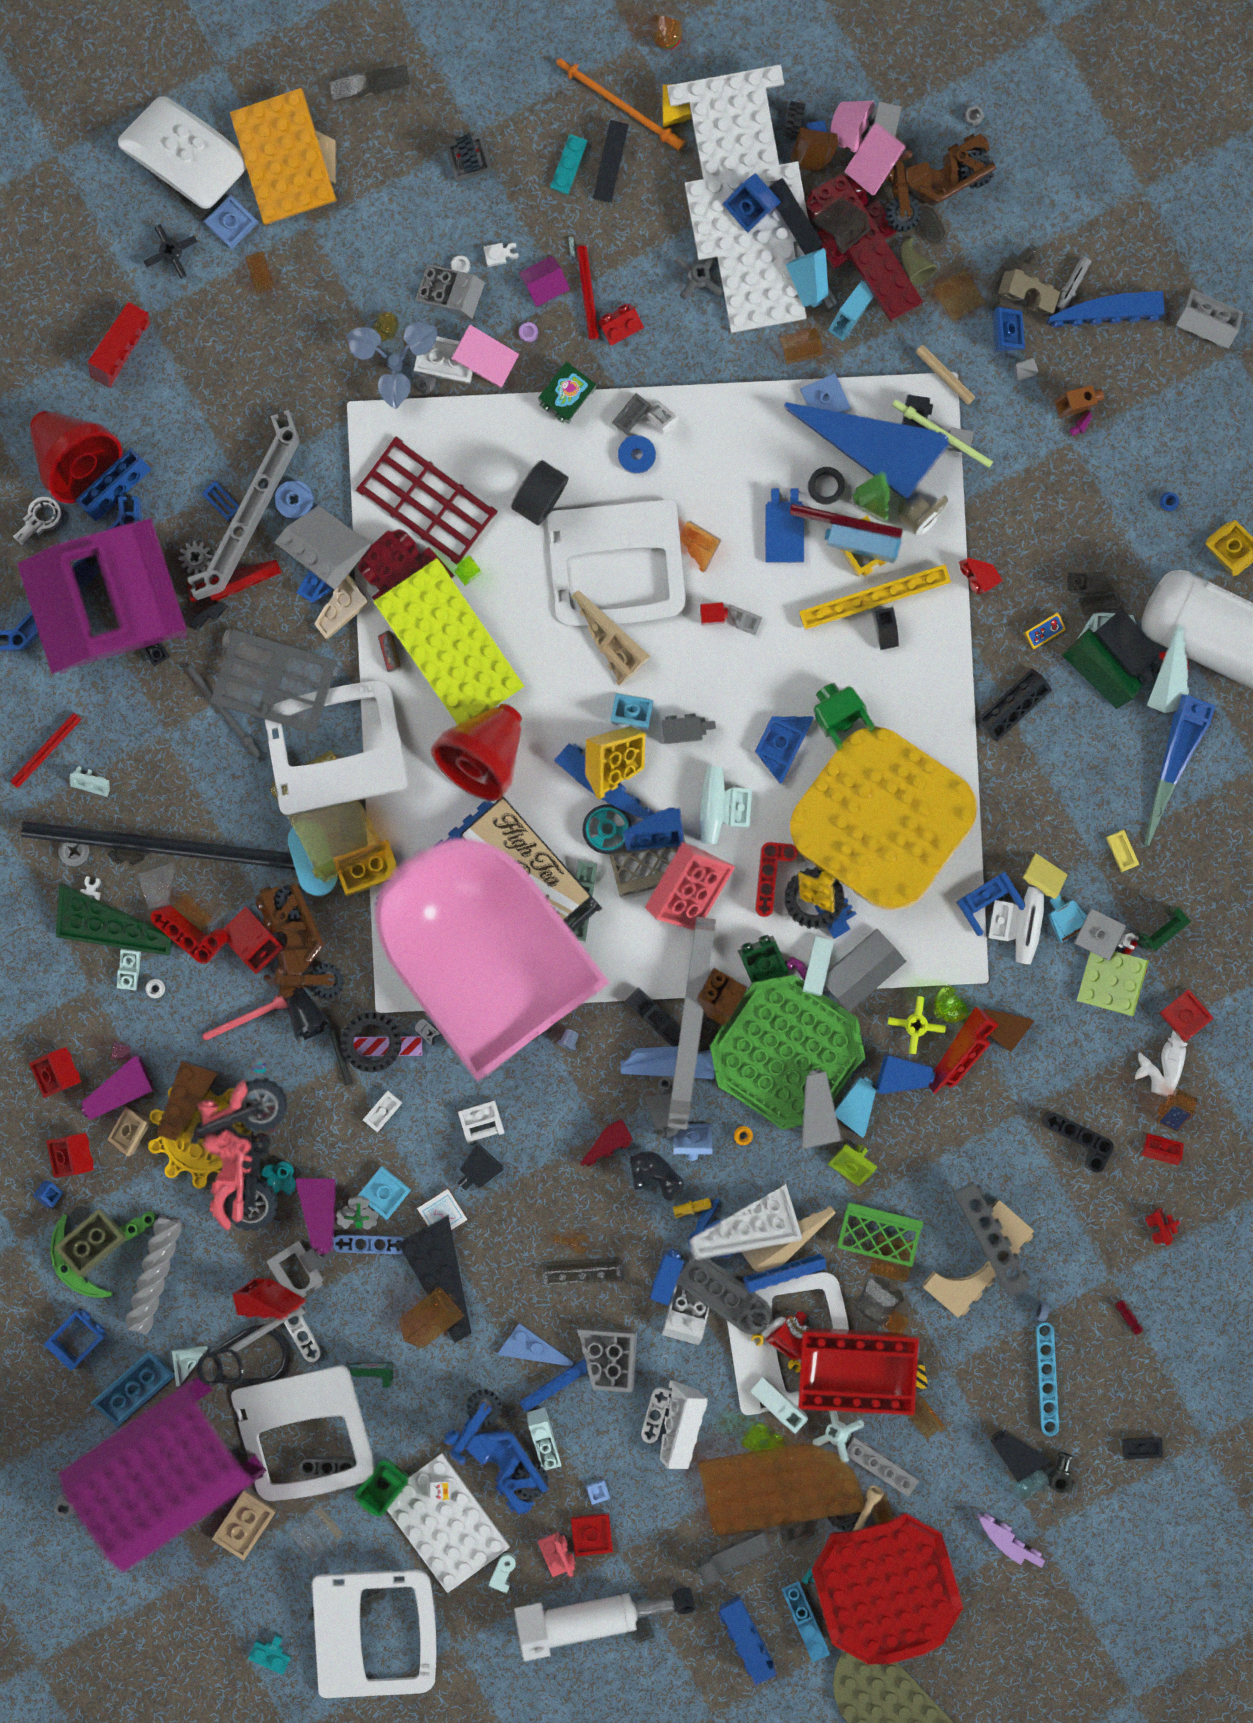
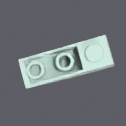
(779, 1405)
(543, 1438)

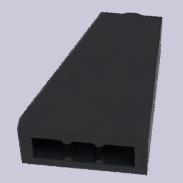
(1018, 1455)

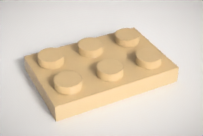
(244, 1524)

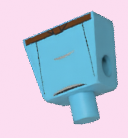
(1066, 918)

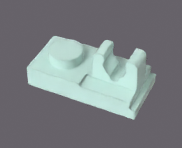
(89, 783)

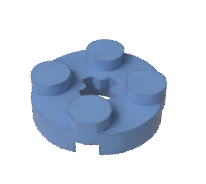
(292, 489)

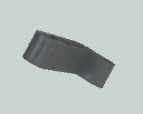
(732, 1555)

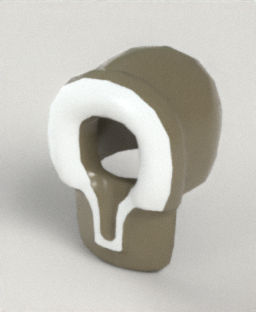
(918, 514)

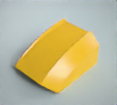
(1232, 547)

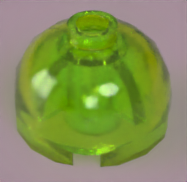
(949, 1006)

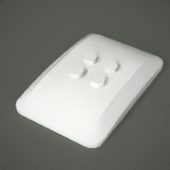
(183, 151)

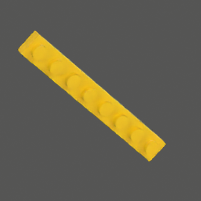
(874, 597)

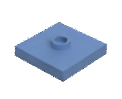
(230, 221)
(826, 395)

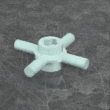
(838, 1434)

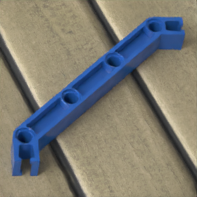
(83, 575)

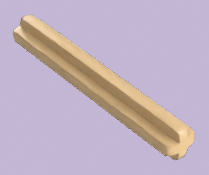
(945, 374)

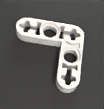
(661, 1407)

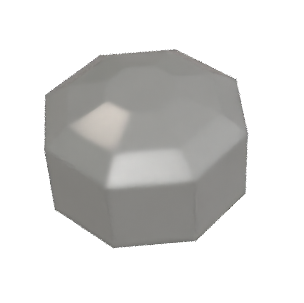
(974, 116)

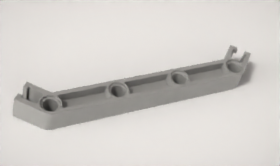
(250, 510)
(691, 1024)

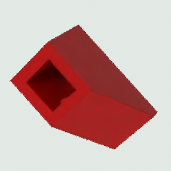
(980, 574)

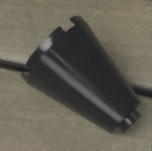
(305, 1015)

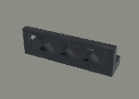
(1012, 702)

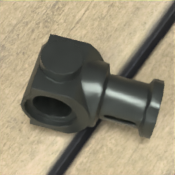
(1062, 1471)

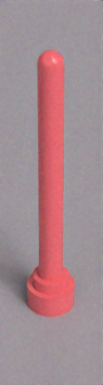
(278, 1003)

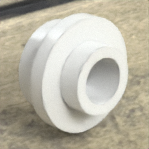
(149, 990)

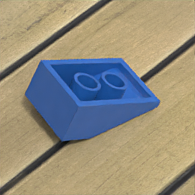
(657, 831)

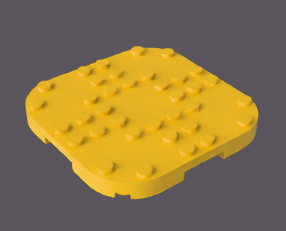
(883, 818)

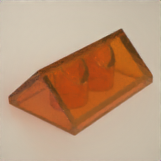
(429, 1319)

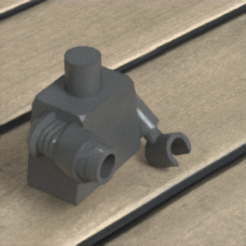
(659, 1110)

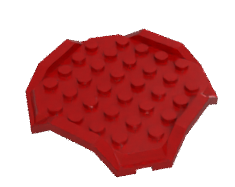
(887, 1590)

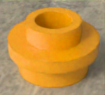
(747, 1140)

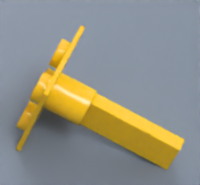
(817, 890)

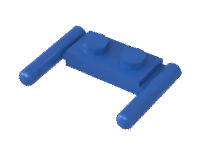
(985, 895)

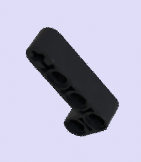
(1076, 1136)

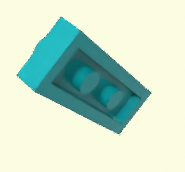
(568, 164)

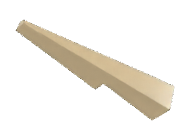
(621, 651)

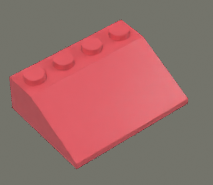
(689, 887)

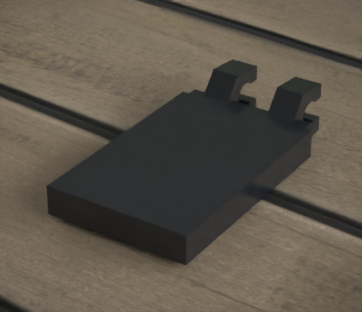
(1129, 646)

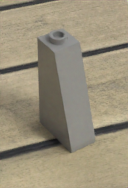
(818, 1112)

